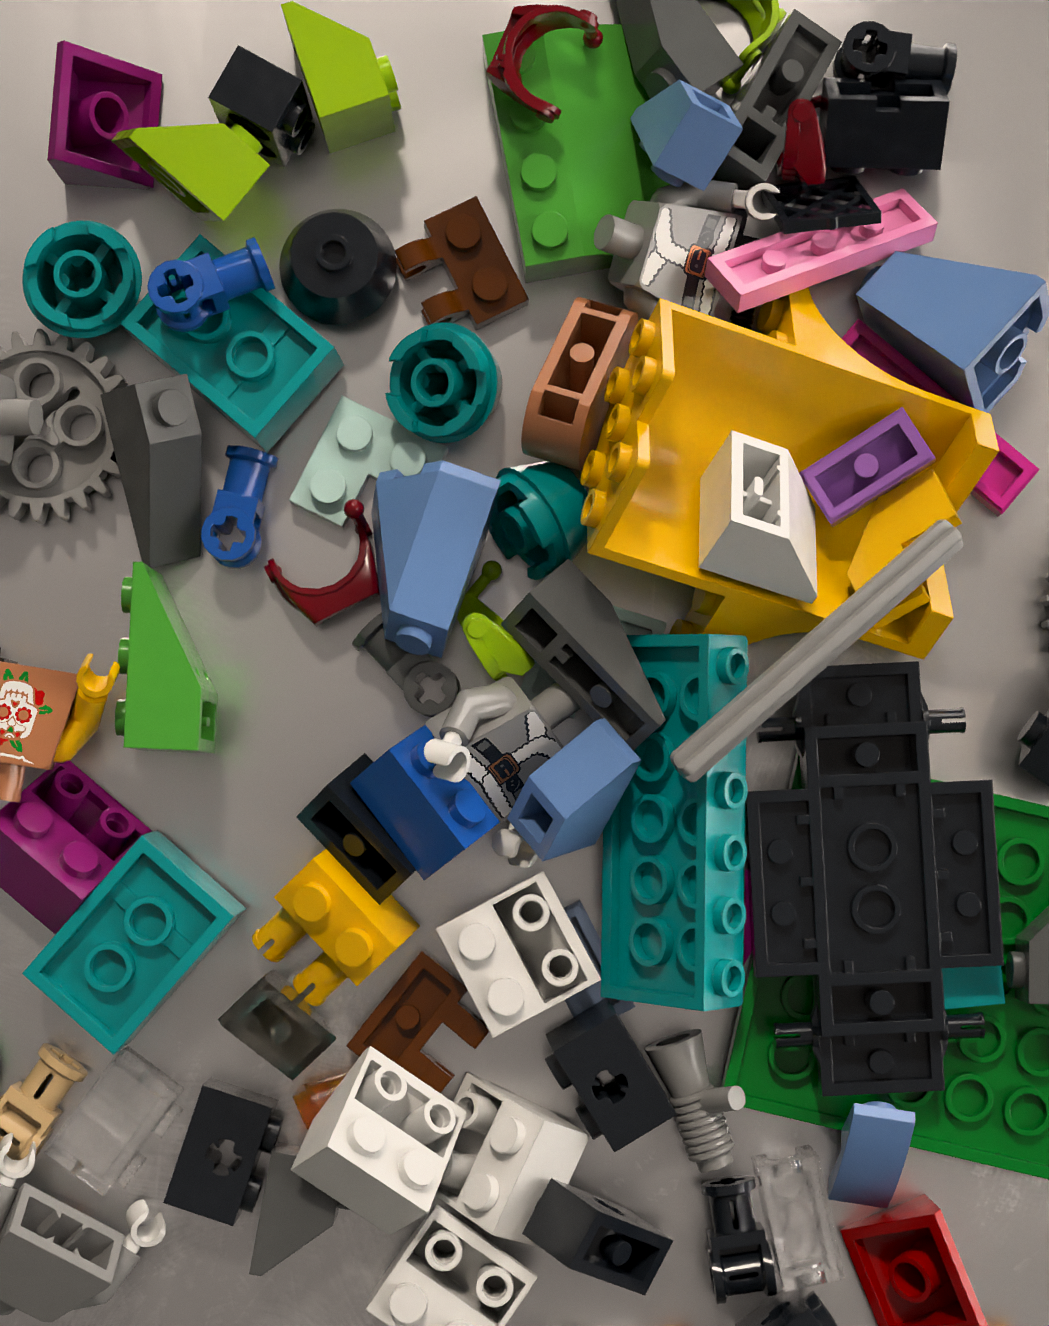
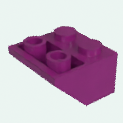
(62, 842)

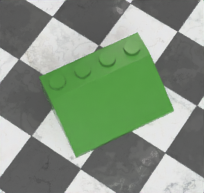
(584, 162)

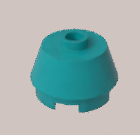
(81, 279)
(443, 382)
(539, 516)

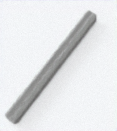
(816, 650)

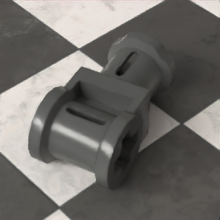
(408, 669)

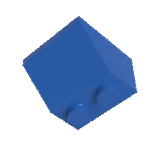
(422, 813)

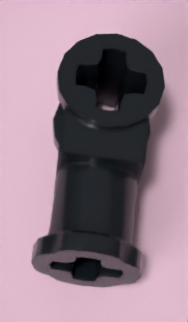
(892, 57)
(738, 1250)

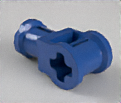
(207, 285)
(239, 506)

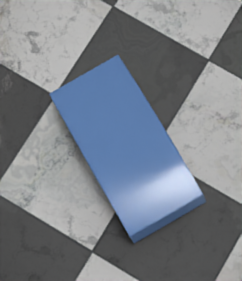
(871, 1154)

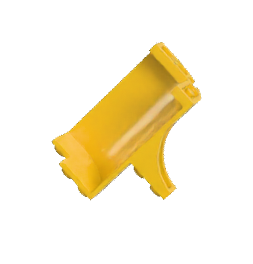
(791, 387)

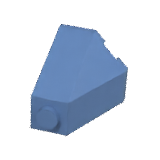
(956, 321)
(427, 549)

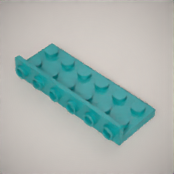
(679, 844)

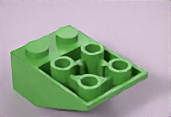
(168, 688)

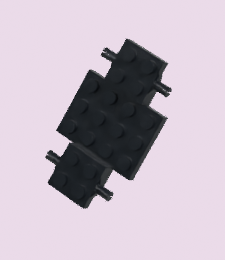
(872, 880)

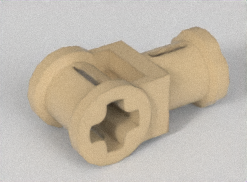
(31, 1112)

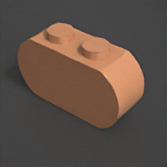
(568, 395)

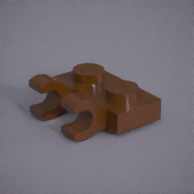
(474, 262)
(412, 1014)

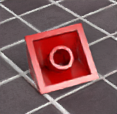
(912, 1267)

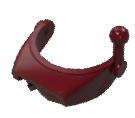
(525, 27)
(803, 144)
(350, 590)

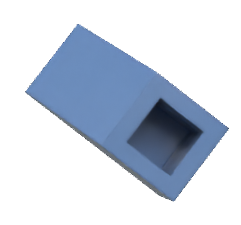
(686, 134)
(574, 792)

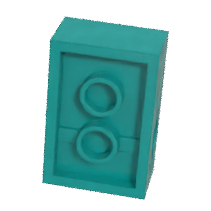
(247, 362)
(134, 941)

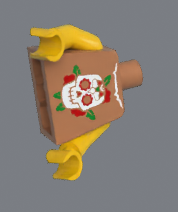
(46, 717)

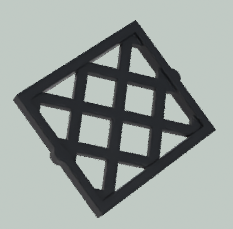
(808, 218)

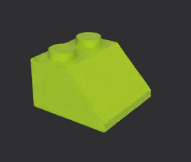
(343, 77)
(198, 164)

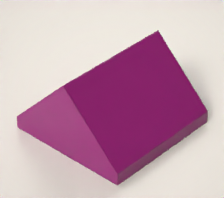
(90, 105)

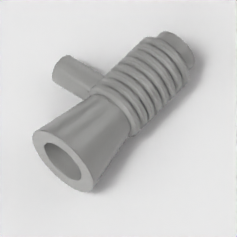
(698, 1104)

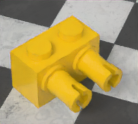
(341, 920)

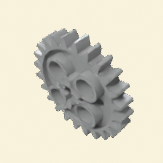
(77, 464)

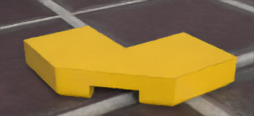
(893, 525)

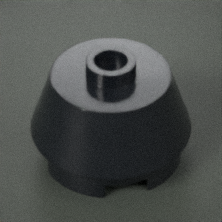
(338, 266)

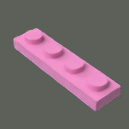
(803, 259)

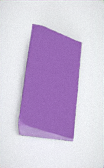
(867, 467)

